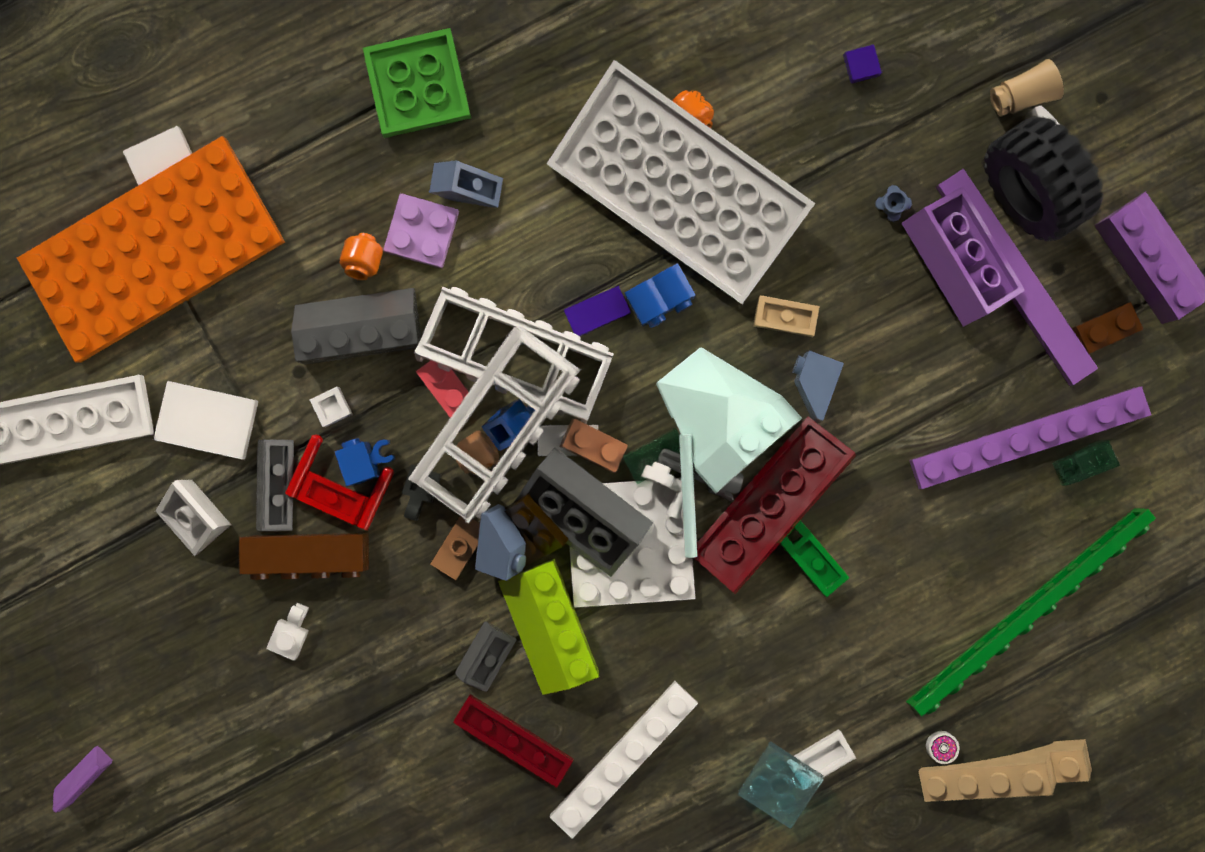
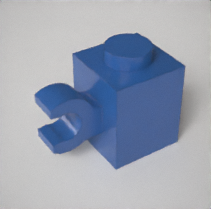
(507, 423)
(360, 462)

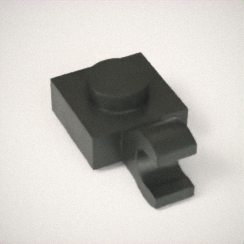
(417, 495)

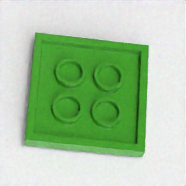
(416, 83)

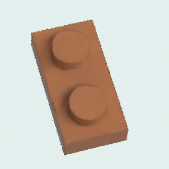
(593, 445)

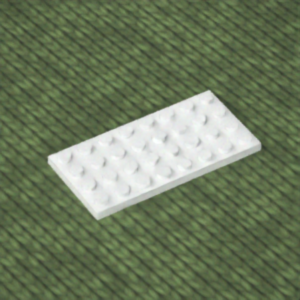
(679, 182)

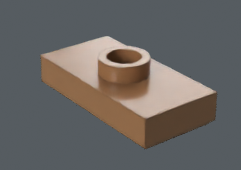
(457, 548)

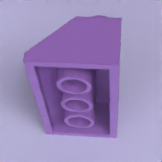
(963, 256)
(1154, 259)

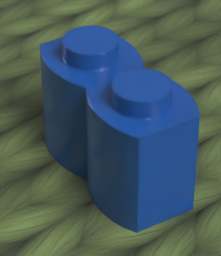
(660, 295)

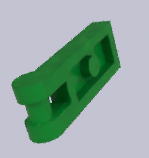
(815, 560)

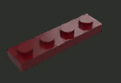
(513, 740)

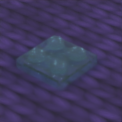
(780, 785)

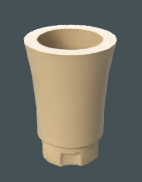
(1028, 89)

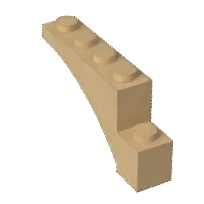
(1013, 775)

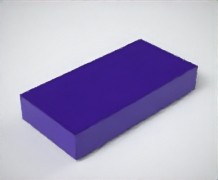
(597, 311)

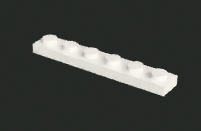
(623, 759)

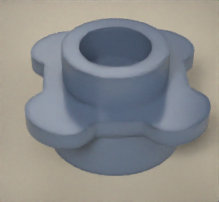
(901, 199)

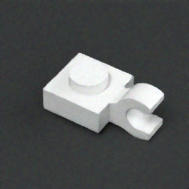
(289, 635)

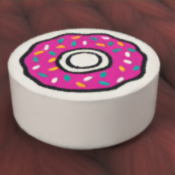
(942, 747)

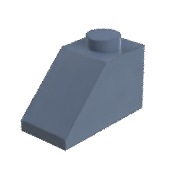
(465, 184)
(816, 382)
(499, 545)

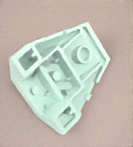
(725, 413)

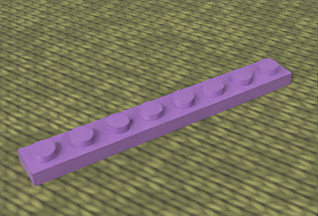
(1030, 437)

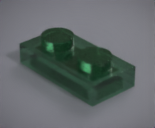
(649, 453)

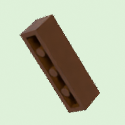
(304, 554)

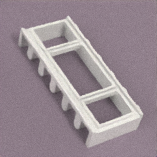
(513, 318)
(513, 456)

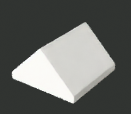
(191, 515)

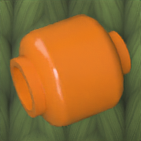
(361, 256)

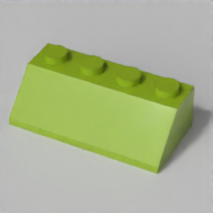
(549, 628)

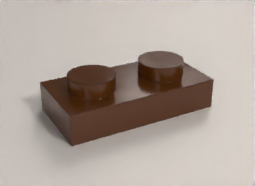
(1108, 328)

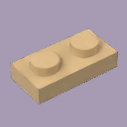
(786, 316)

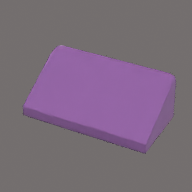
(80, 778)

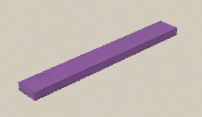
(1034, 302)

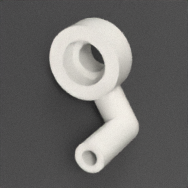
(660, 475)

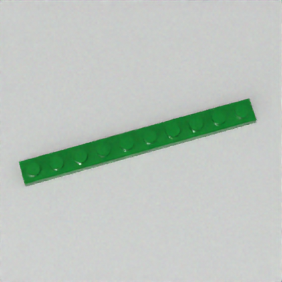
(1039, 603)

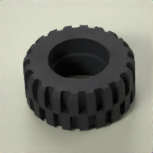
(1043, 178)

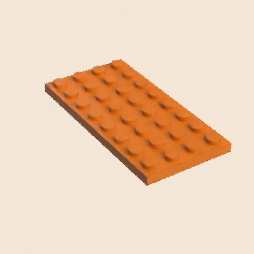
(150, 249)

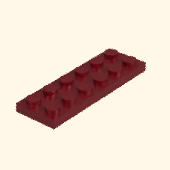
(772, 504)

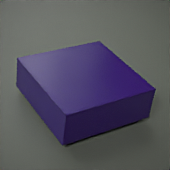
(862, 64)

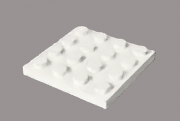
(656, 566)

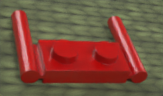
(334, 497)

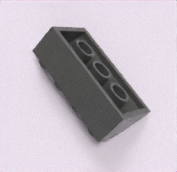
(356, 326)
(587, 512)

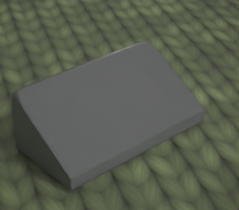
(485, 656)

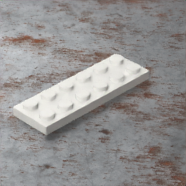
(74, 419)

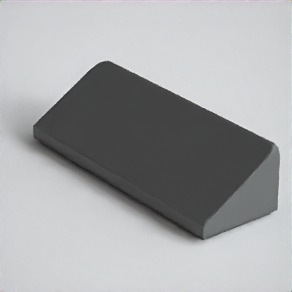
(273, 478)

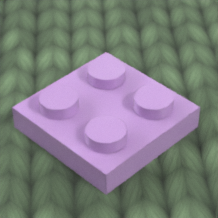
(421, 230)

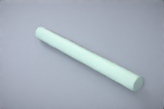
(688, 496)

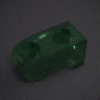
(1086, 462)

